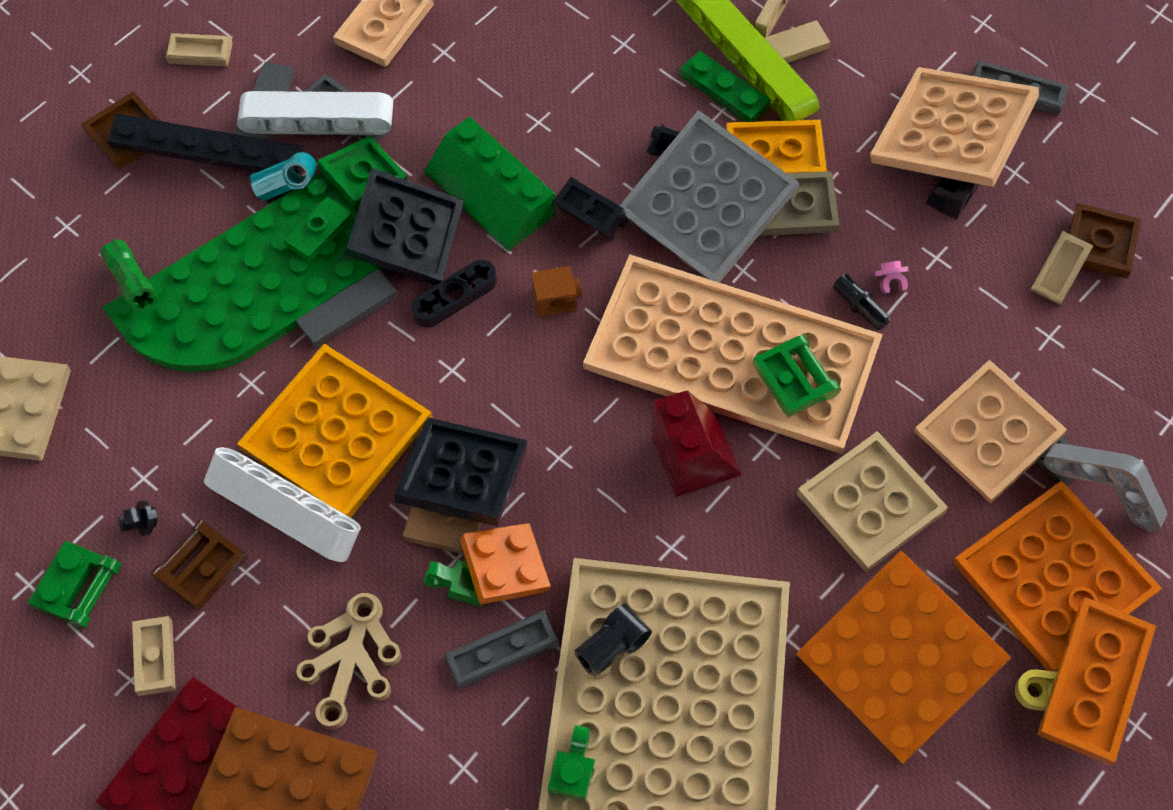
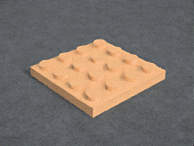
(955, 126)

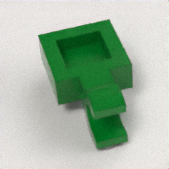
(456, 579)
(572, 770)

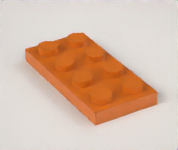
(1097, 681)

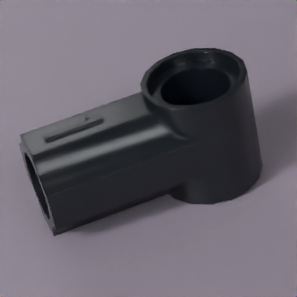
(619, 634)

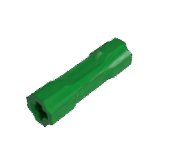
(125, 269)

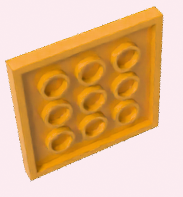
(335, 431)

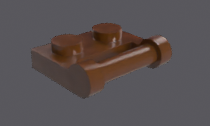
(206, 571)

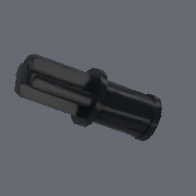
(861, 301)

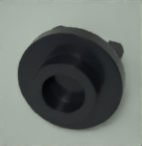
(141, 518)

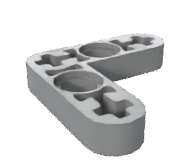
(1116, 469)

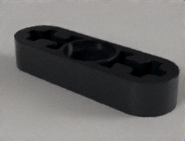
(458, 280)

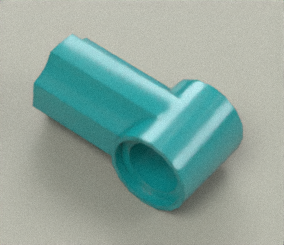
(282, 176)

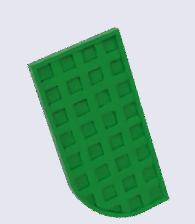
(240, 288)

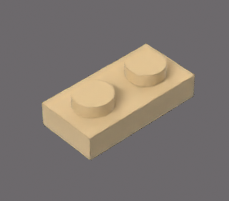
(153, 656)

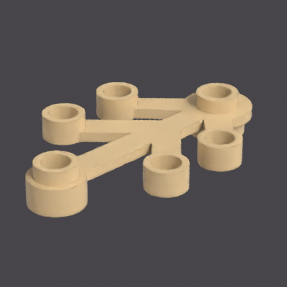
(349, 654)

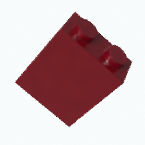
(691, 444)

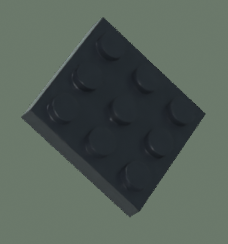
(404, 227)
(461, 471)

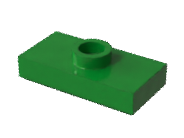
(318, 229)

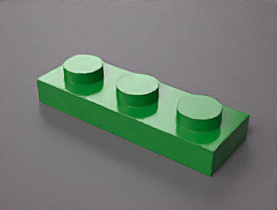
(724, 87)

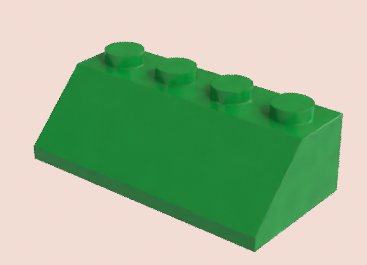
(492, 182)

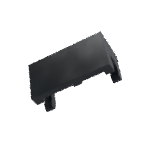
(951, 196)
(591, 208)

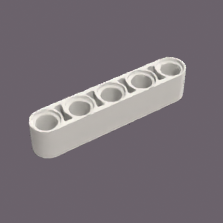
(315, 113)
(282, 504)

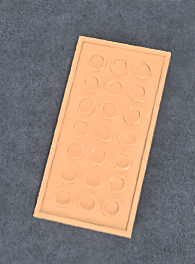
(701, 336)

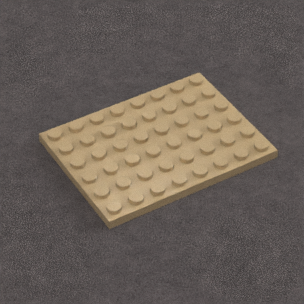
(687, 712)

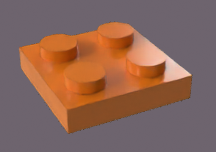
(504, 563)

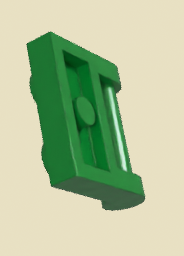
(788, 382)
(66, 579)

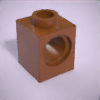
(555, 291)

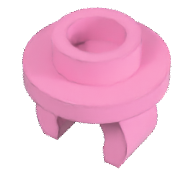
(891, 271)

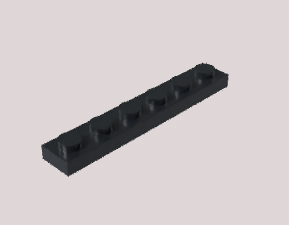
(199, 144)

